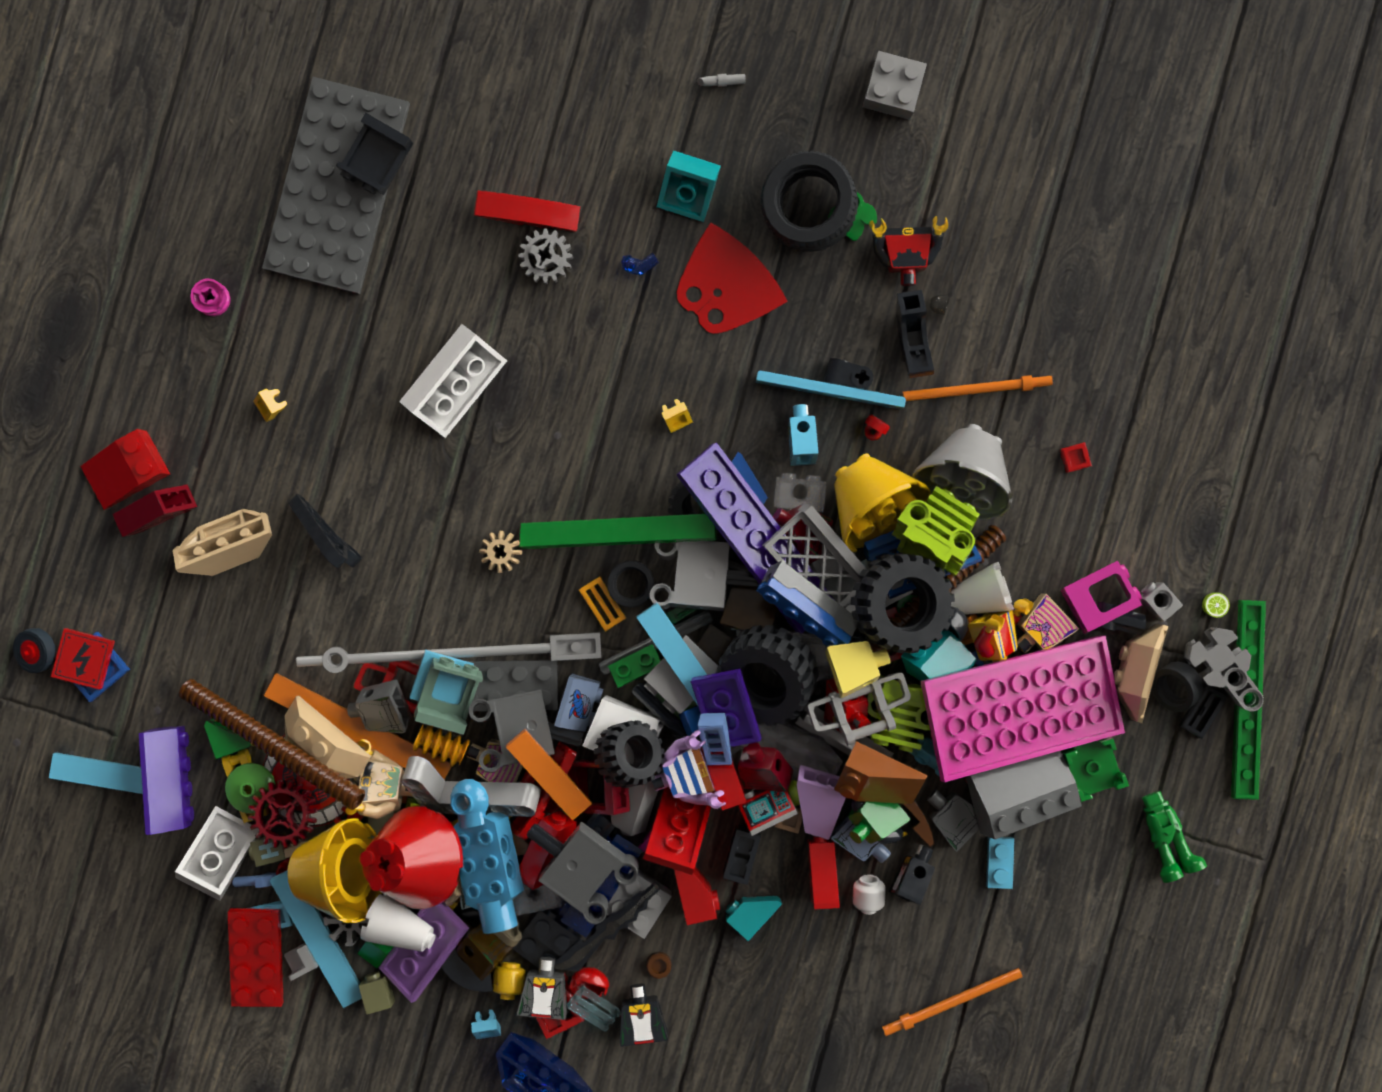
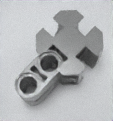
(1221, 662)

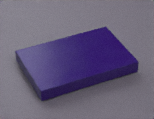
(728, 694)

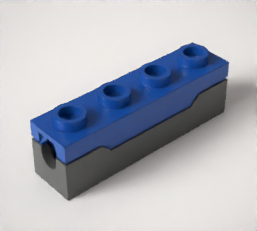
(807, 605)

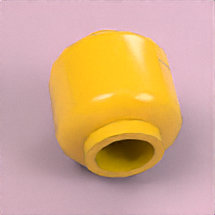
(509, 980)

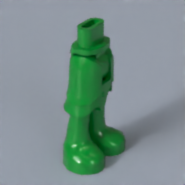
(1164, 828)

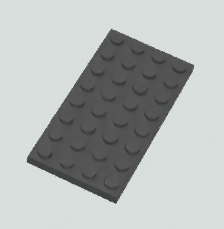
(322, 219)

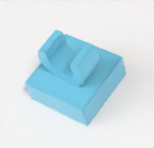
(486, 1028)

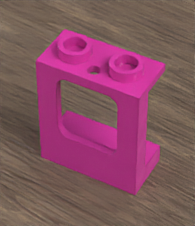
(1083, 605)

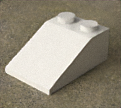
(216, 853)

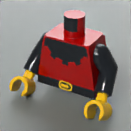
(907, 248)

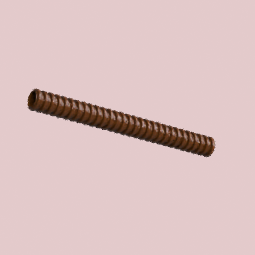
(985, 545)
(271, 743)

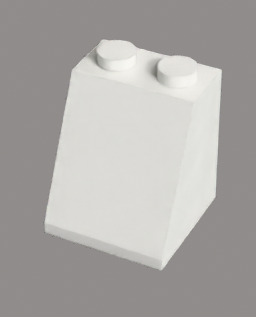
(614, 712)

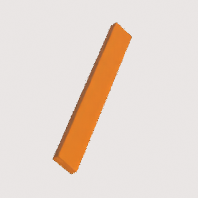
(388, 743)

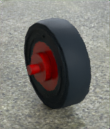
(34, 650)

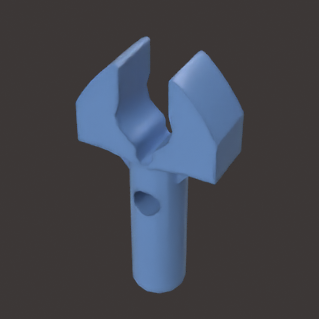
(258, 881)

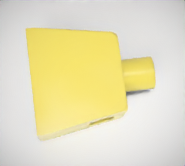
(855, 665)

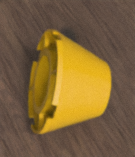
(329, 871)

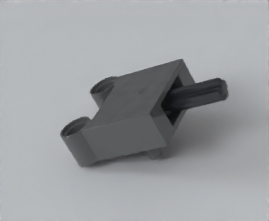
(582, 867)

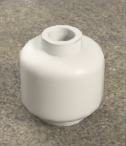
(869, 894)

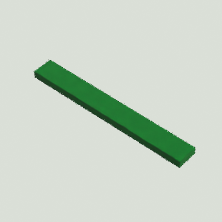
(617, 531)
(1248, 723)

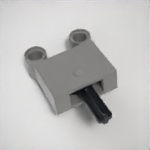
(700, 576)

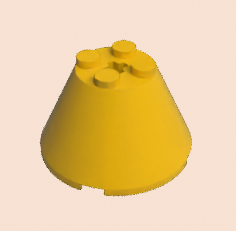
(872, 499)

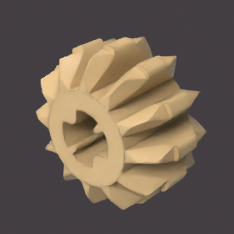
(492, 553)

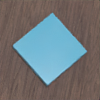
(447, 686)

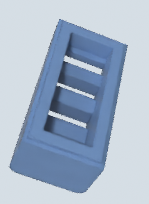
(715, 724)

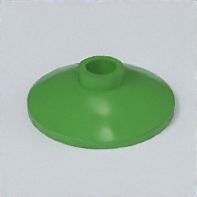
(247, 774)

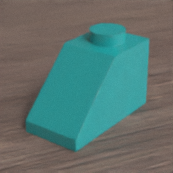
(751, 913)

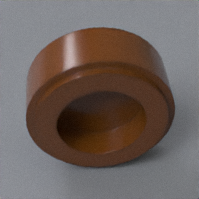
(659, 965)

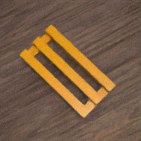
(591, 586)

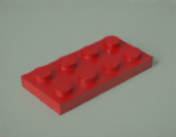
(677, 833)
(255, 957)

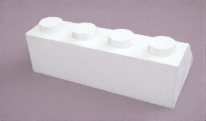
(453, 381)

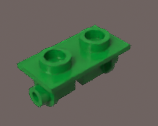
(634, 666)

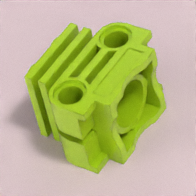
(938, 530)
(906, 717)

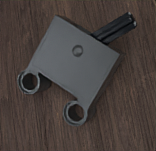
(520, 713)

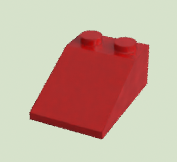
(124, 468)
(697, 897)

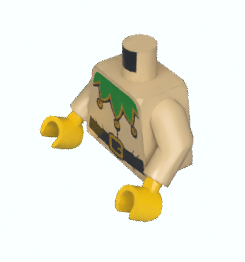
(381, 784)

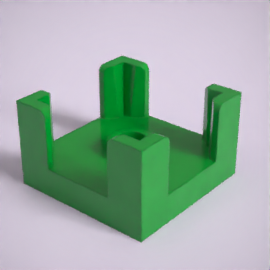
(1094, 767)

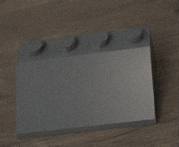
(1022, 794)

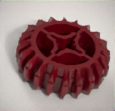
(274, 805)

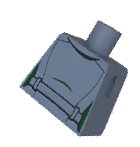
(861, 850)

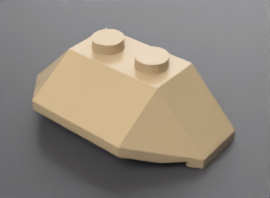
(223, 543)
(1138, 669)
(323, 740)

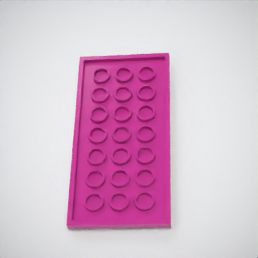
(1022, 707)

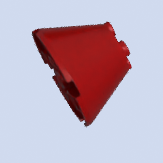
(414, 858)

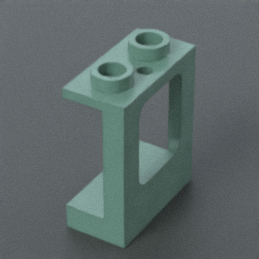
(442, 713)

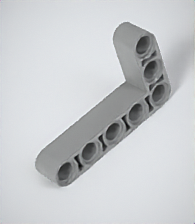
(434, 792)

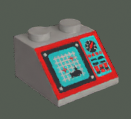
(766, 809)

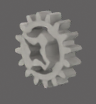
(549, 246)

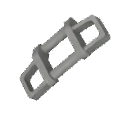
(883, 709)

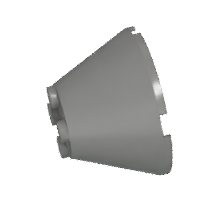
(972, 469)

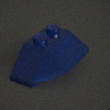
(533, 1068)

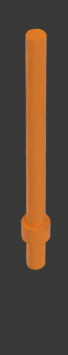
(1025, 383)
(907, 1021)

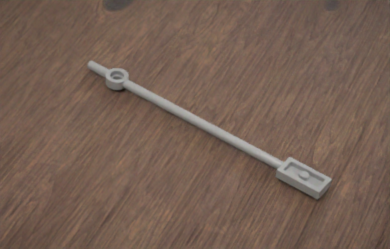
(560, 646)

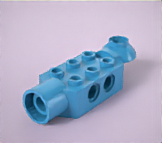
(490, 859)

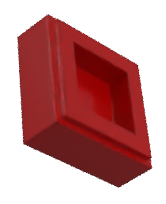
(1075, 457)

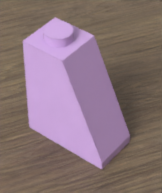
(818, 801)

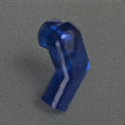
(638, 266)

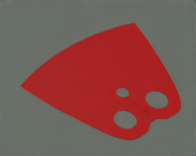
(743, 279)

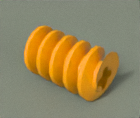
(441, 745)

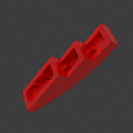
(526, 211)

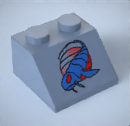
(578, 703)

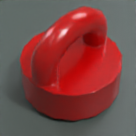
(877, 424)

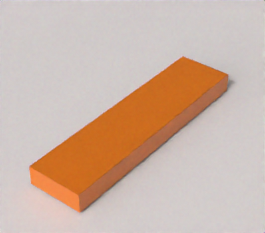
(548, 774)

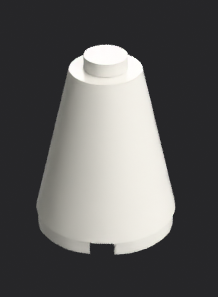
(983, 592)
(396, 926)

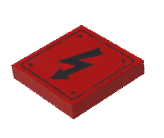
(82, 658)

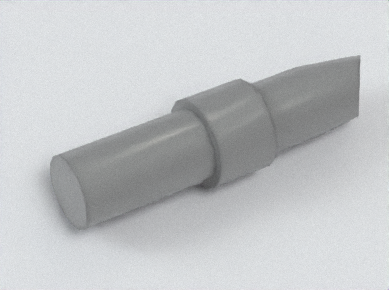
(722, 80)

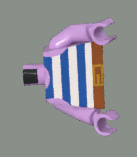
(688, 774)

